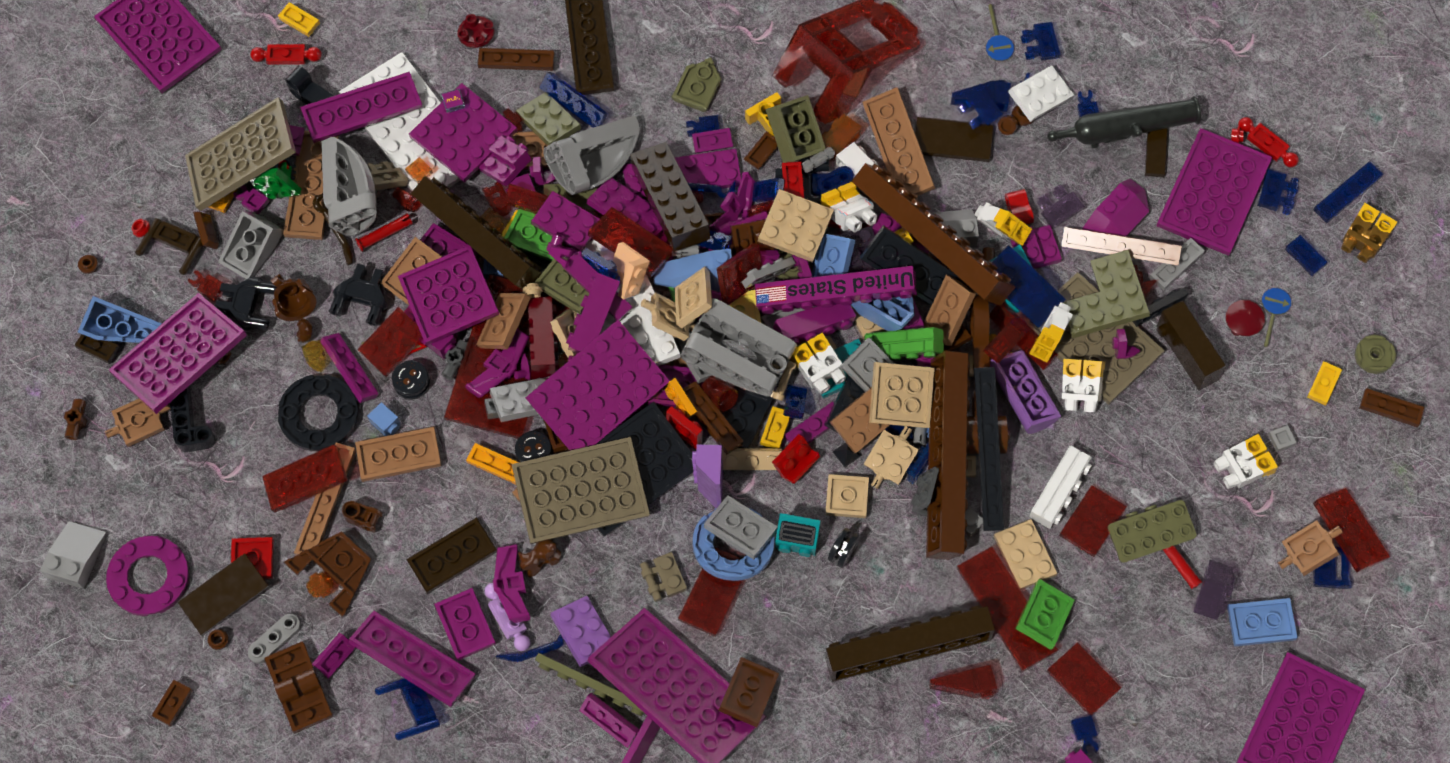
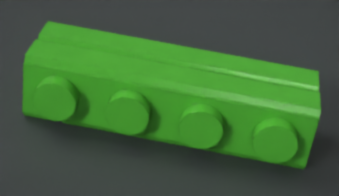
(909, 342)

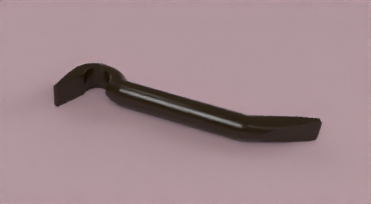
(342, 239)

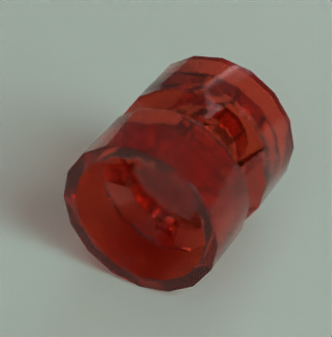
(720, 393)

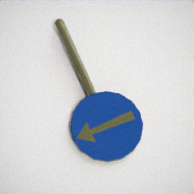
(999, 46)
(1275, 302)

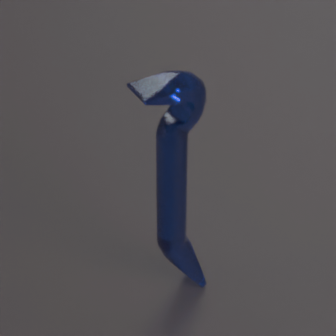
(712, 188)
(533, 652)

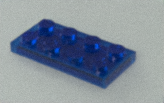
(1032, 293)

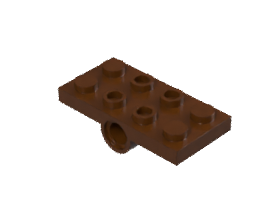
(298, 687)

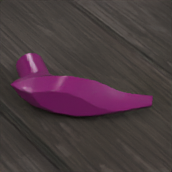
(525, 371)

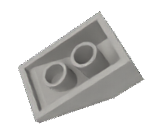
(250, 244)
(73, 555)

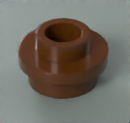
(89, 268)
(214, 635)

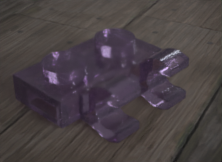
(1061, 210)

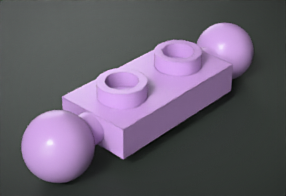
(508, 627)

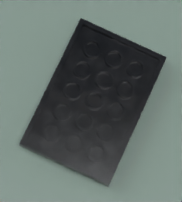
(659, 453)

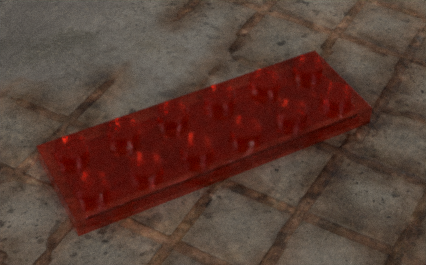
(996, 589)

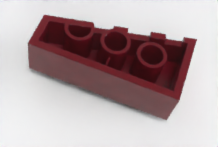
(542, 337)

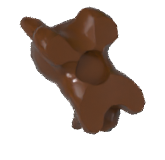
(542, 553)

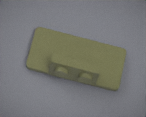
(1151, 530)

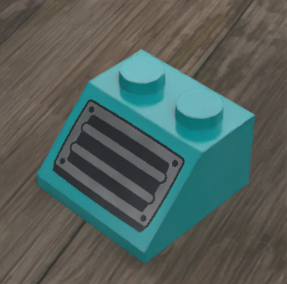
(797, 535)

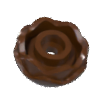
(1021, 119)
(304, 330)

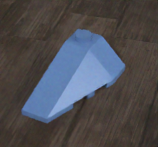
(678, 270)
(114, 323)

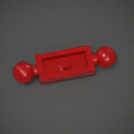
(285, 54)
(1268, 142)

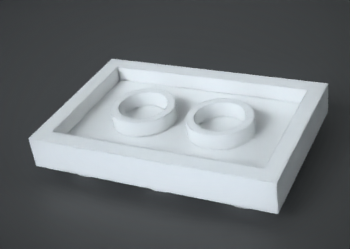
(1041, 93)

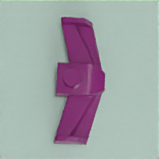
(735, 205)
(499, 366)
(510, 584)

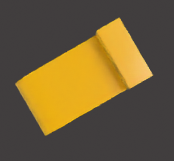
(756, 112)

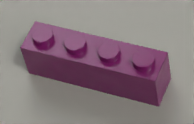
(594, 313)
(810, 323)

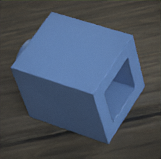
(384, 420)

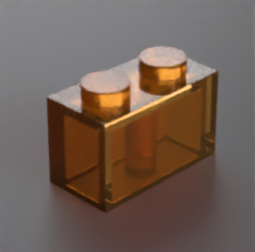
(842, 134)

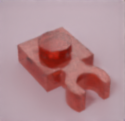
(206, 286)

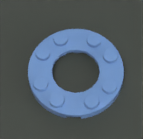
(723, 568)

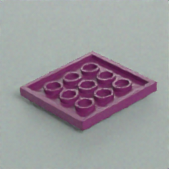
(462, 136)
(448, 295)

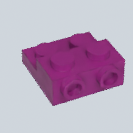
(506, 160)
(1041, 247)

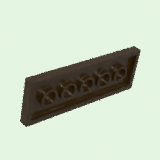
(589, 46)

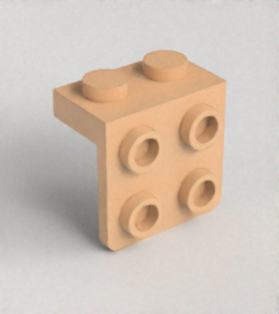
(631, 269)

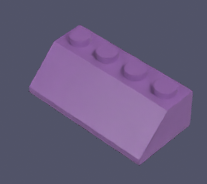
(709, 472)

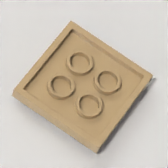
(795, 225)
(901, 395)

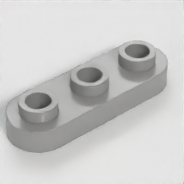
(270, 647)

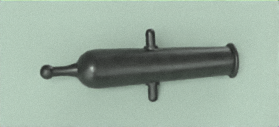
(1127, 122)

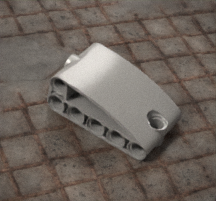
(713, 357)

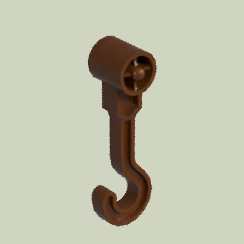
(980, 334)

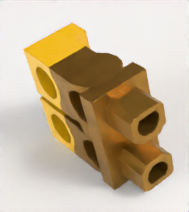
(1367, 239)

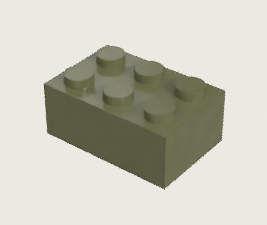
(795, 129)

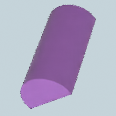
(1025, 392)

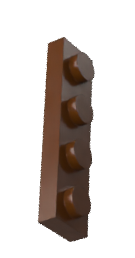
(516, 59)
(713, 419)

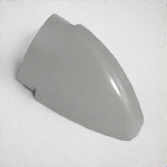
(592, 154)
(347, 188)

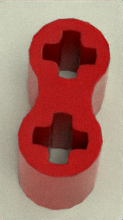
(1018, 205)

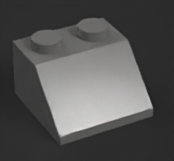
(963, 222)

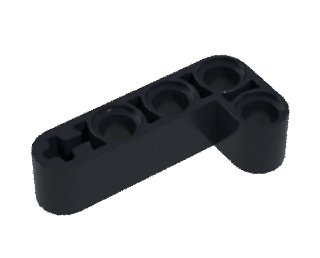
(303, 87)
(188, 430)

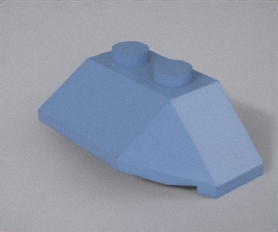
(889, 314)

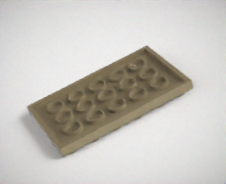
(239, 154)
(1098, 346)
(580, 490)

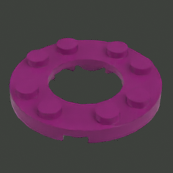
(163, 598)

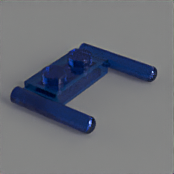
(418, 706)

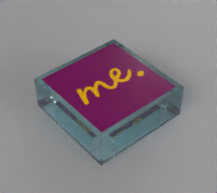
(453, 100)

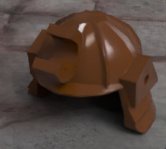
(292, 298)

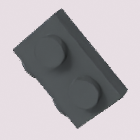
(925, 483)

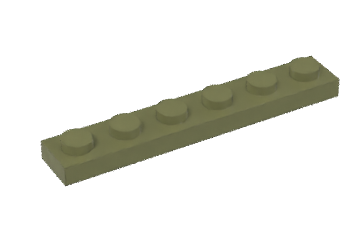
(584, 681)

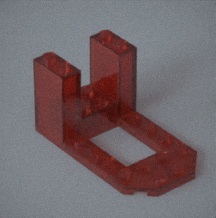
(848, 67)

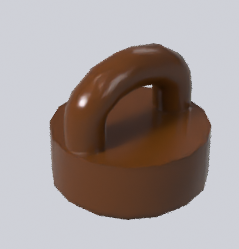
(1007, 125)

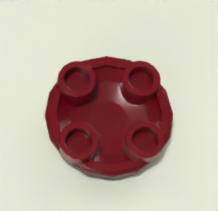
(475, 31)
(1245, 318)

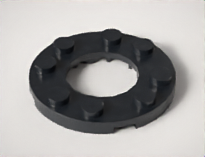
(314, 386)

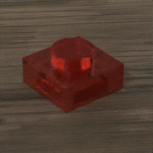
(514, 118)

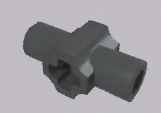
(454, 359)

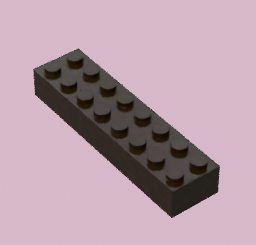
(477, 232)
(909, 643)

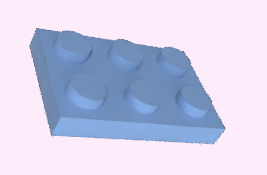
(833, 256)
(1262, 622)

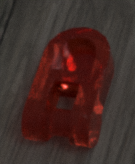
(497, 203)

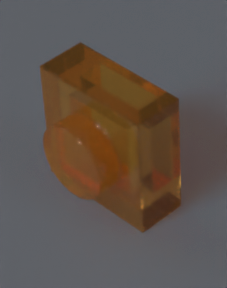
(418, 170)

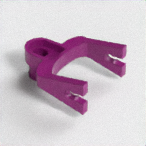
(557, 251)

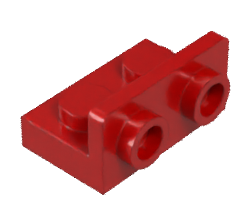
(795, 459)

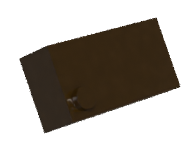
(1190, 345)

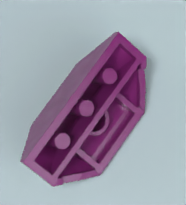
(1120, 210)

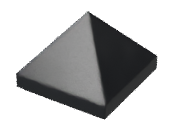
(845, 455)

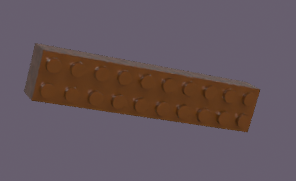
(933, 234)
(948, 452)

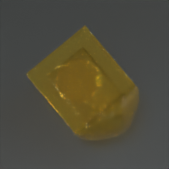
(314, 355)

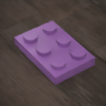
(580, 628)

